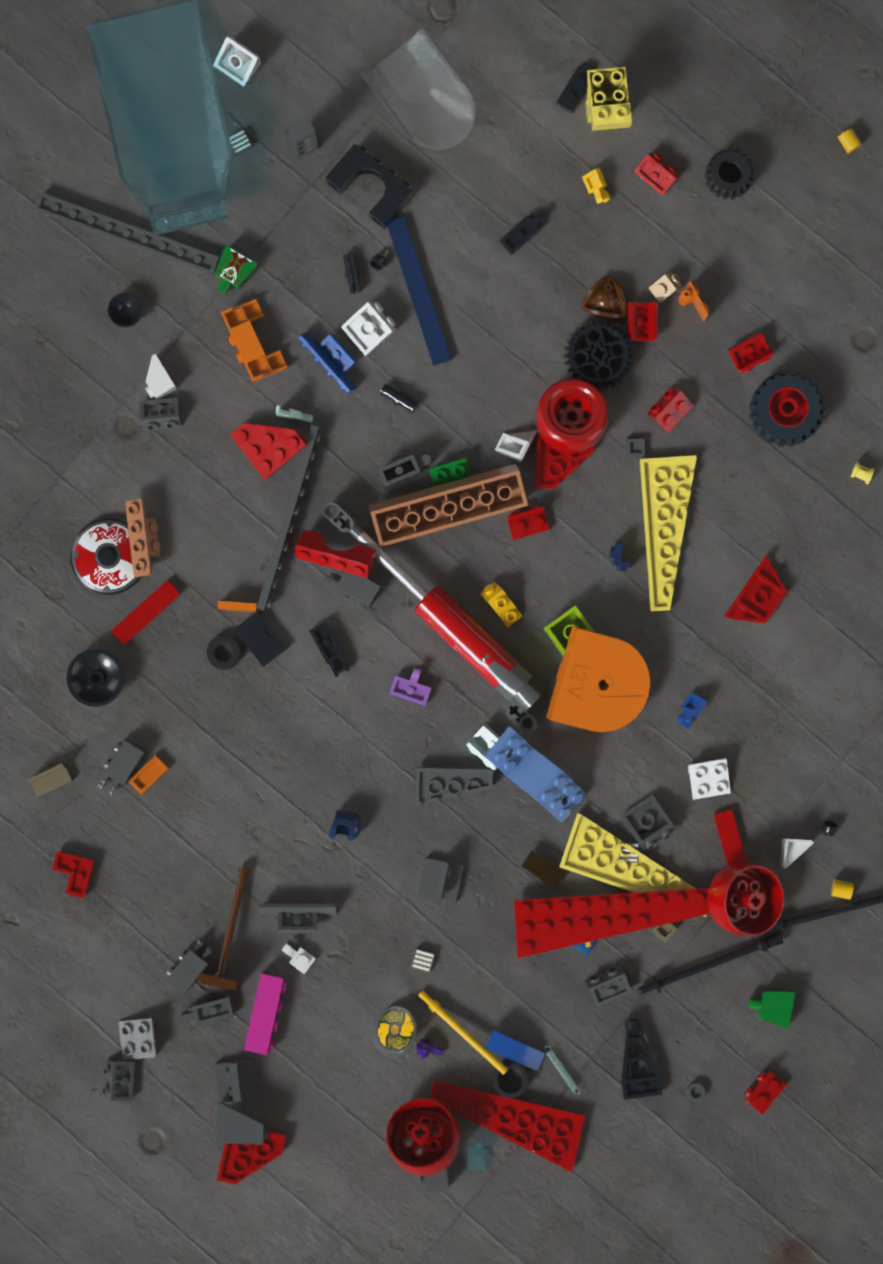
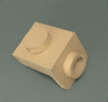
(665, 286)

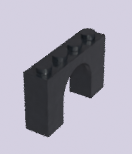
(358, 163)

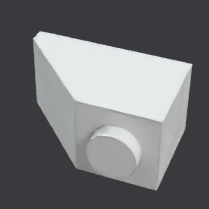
(158, 380)

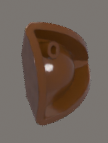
(606, 298)

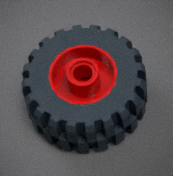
(786, 409)

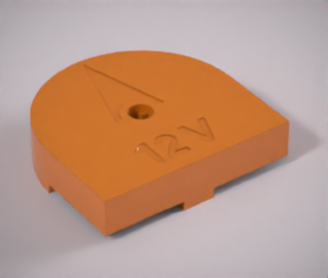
(586, 662)

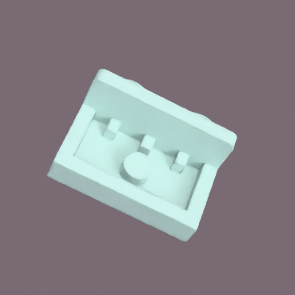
(482, 742)

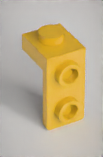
(501, 604)

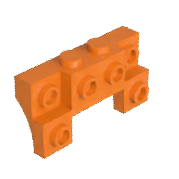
(250, 351)

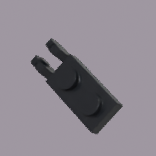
(328, 647)

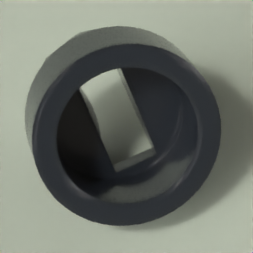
(374, 262)
(829, 827)

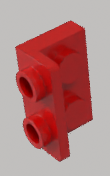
(657, 172)
(527, 522)
(764, 1091)

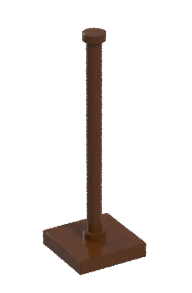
(218, 979)

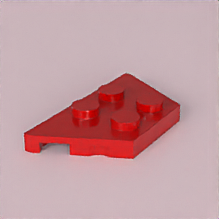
(758, 596)

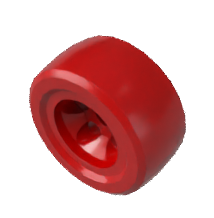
(563, 434)
(760, 906)
(412, 1116)

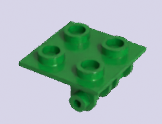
(449, 472)

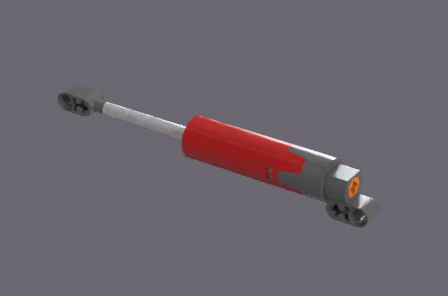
(457, 629)

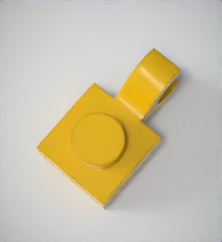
(594, 183)

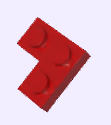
(78, 869)

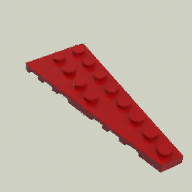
(533, 1126)

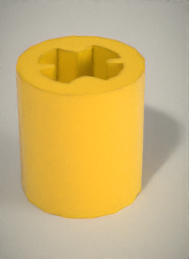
(849, 140)
(842, 889)

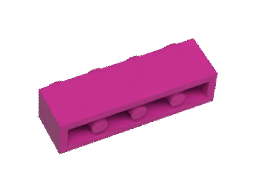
(264, 1014)

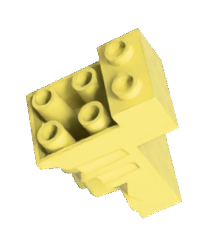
(608, 99)

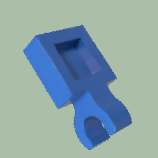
(692, 707)

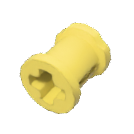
(862, 472)

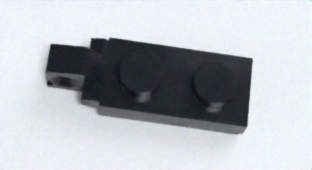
(522, 232)

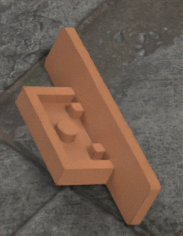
(142, 537)

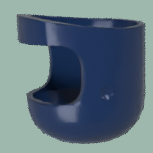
(346, 824)

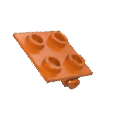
(691, 294)

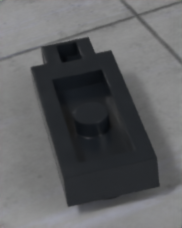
(575, 88)

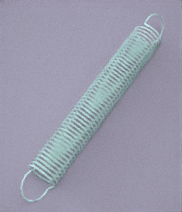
(562, 1070)

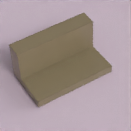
(50, 779)

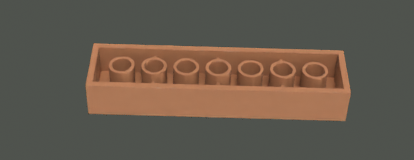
(448, 505)

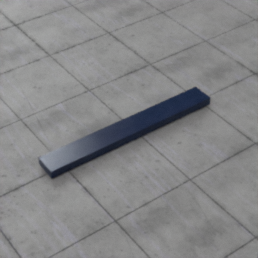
(418, 291)

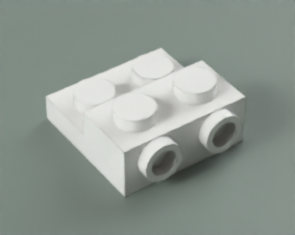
(369, 327)

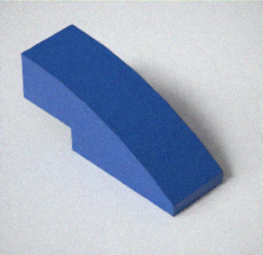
(515, 1050)

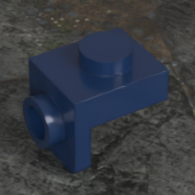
(616, 554)

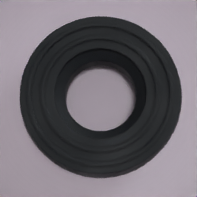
(235, 652)

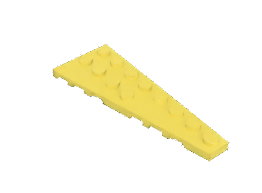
(665, 499)
(596, 855)

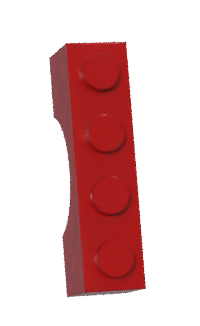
(355, 561)

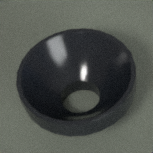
(124, 300)

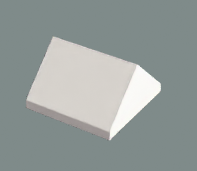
(237, 61)

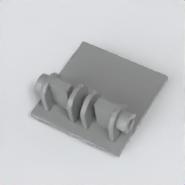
(137, 1039)

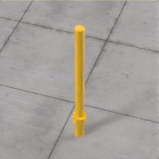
(436, 1007)

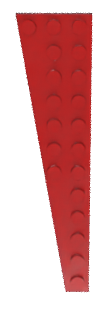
(574, 920)

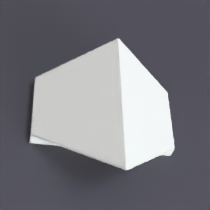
(515, 444)
(792, 849)

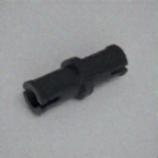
(352, 273)
(398, 398)

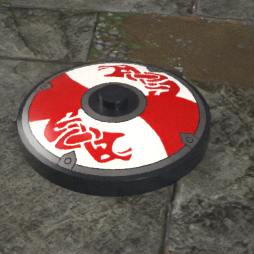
(103, 557)

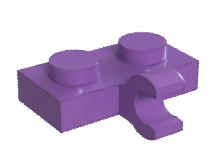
(410, 688)

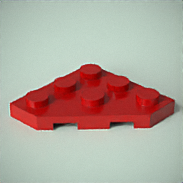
(268, 446)
(554, 466)
(245, 1159)

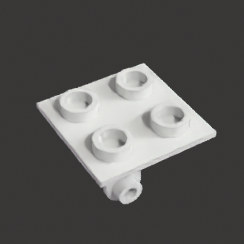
(709, 778)

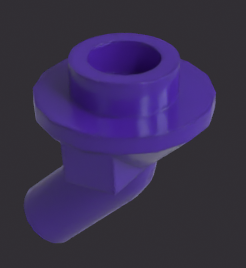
(424, 1048)

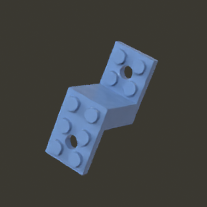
(535, 774)

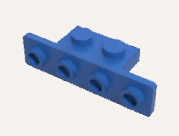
(333, 357)

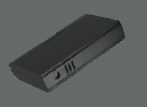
(260, 639)

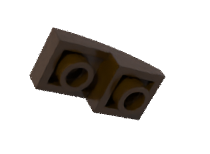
(543, 869)

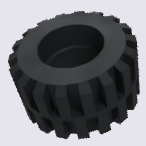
(733, 158)

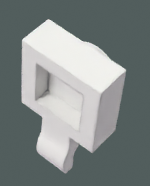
(300, 959)

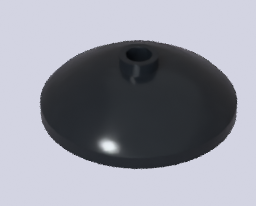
(81, 677)

